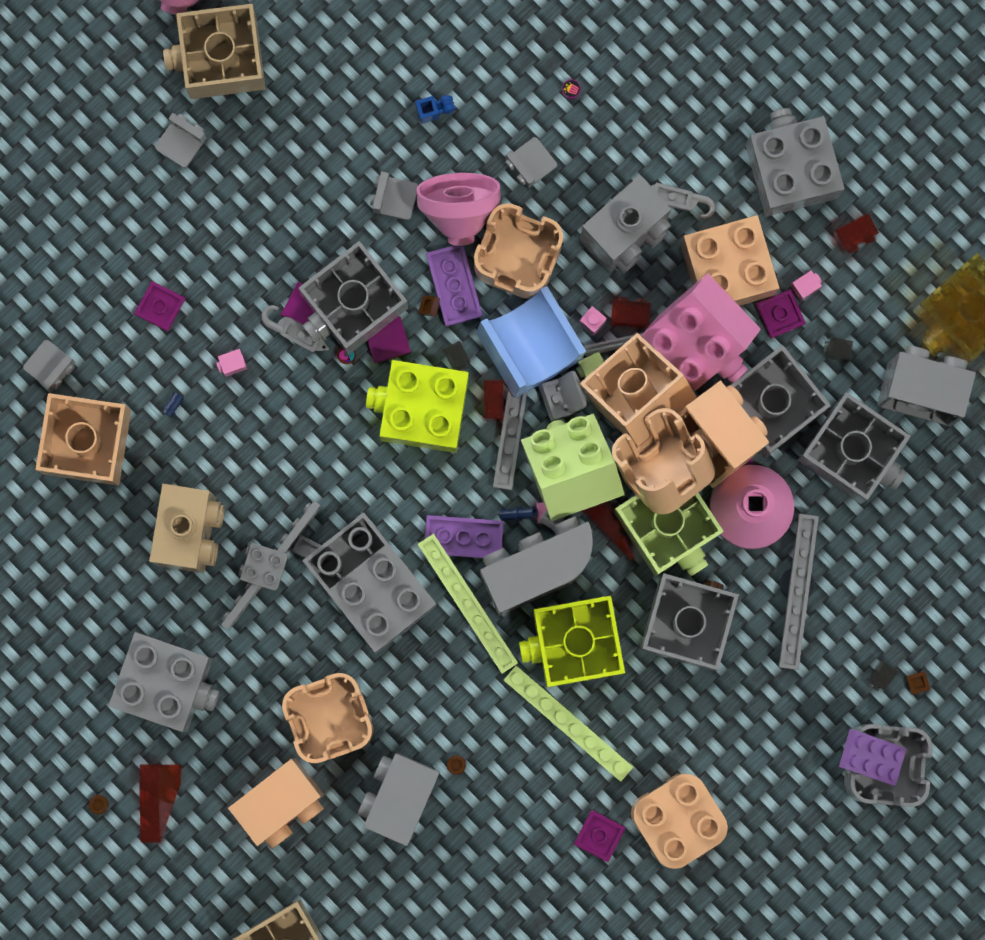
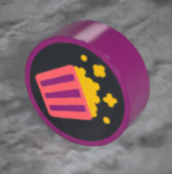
(571, 89)

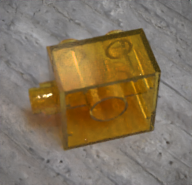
(957, 313)

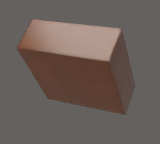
(429, 306)
(917, 683)

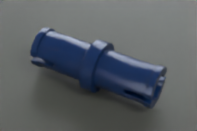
(518, 513)

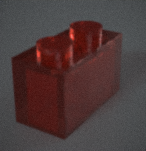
(856, 233)
(630, 313)
(493, 400)

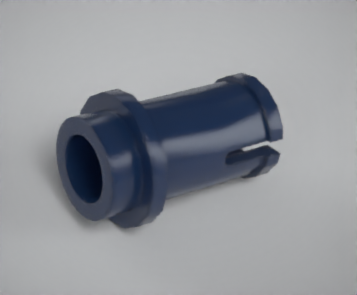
(172, 404)

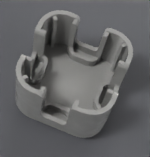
(911, 784)

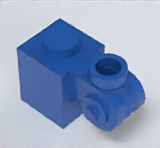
(429, 109)

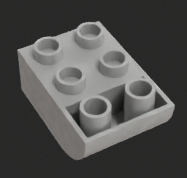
(539, 567)
(370, 583)

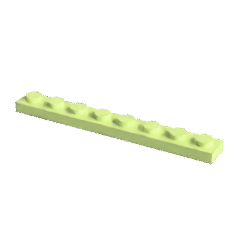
(467, 603)
(568, 723)

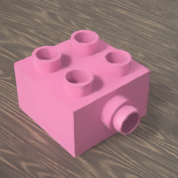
(703, 333)

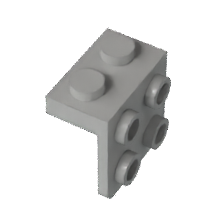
(181, 140)
(530, 162)
(394, 197)
(49, 365)
(563, 396)
(263, 566)

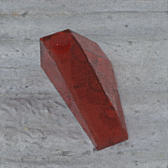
(603, 518)
(157, 796)

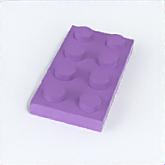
(454, 285)
(466, 536)
(872, 757)

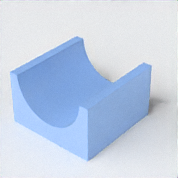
(531, 343)

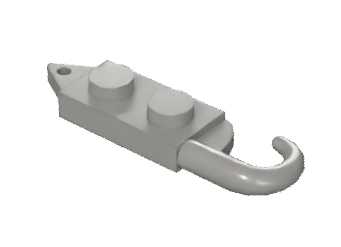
(683, 199)
(293, 331)

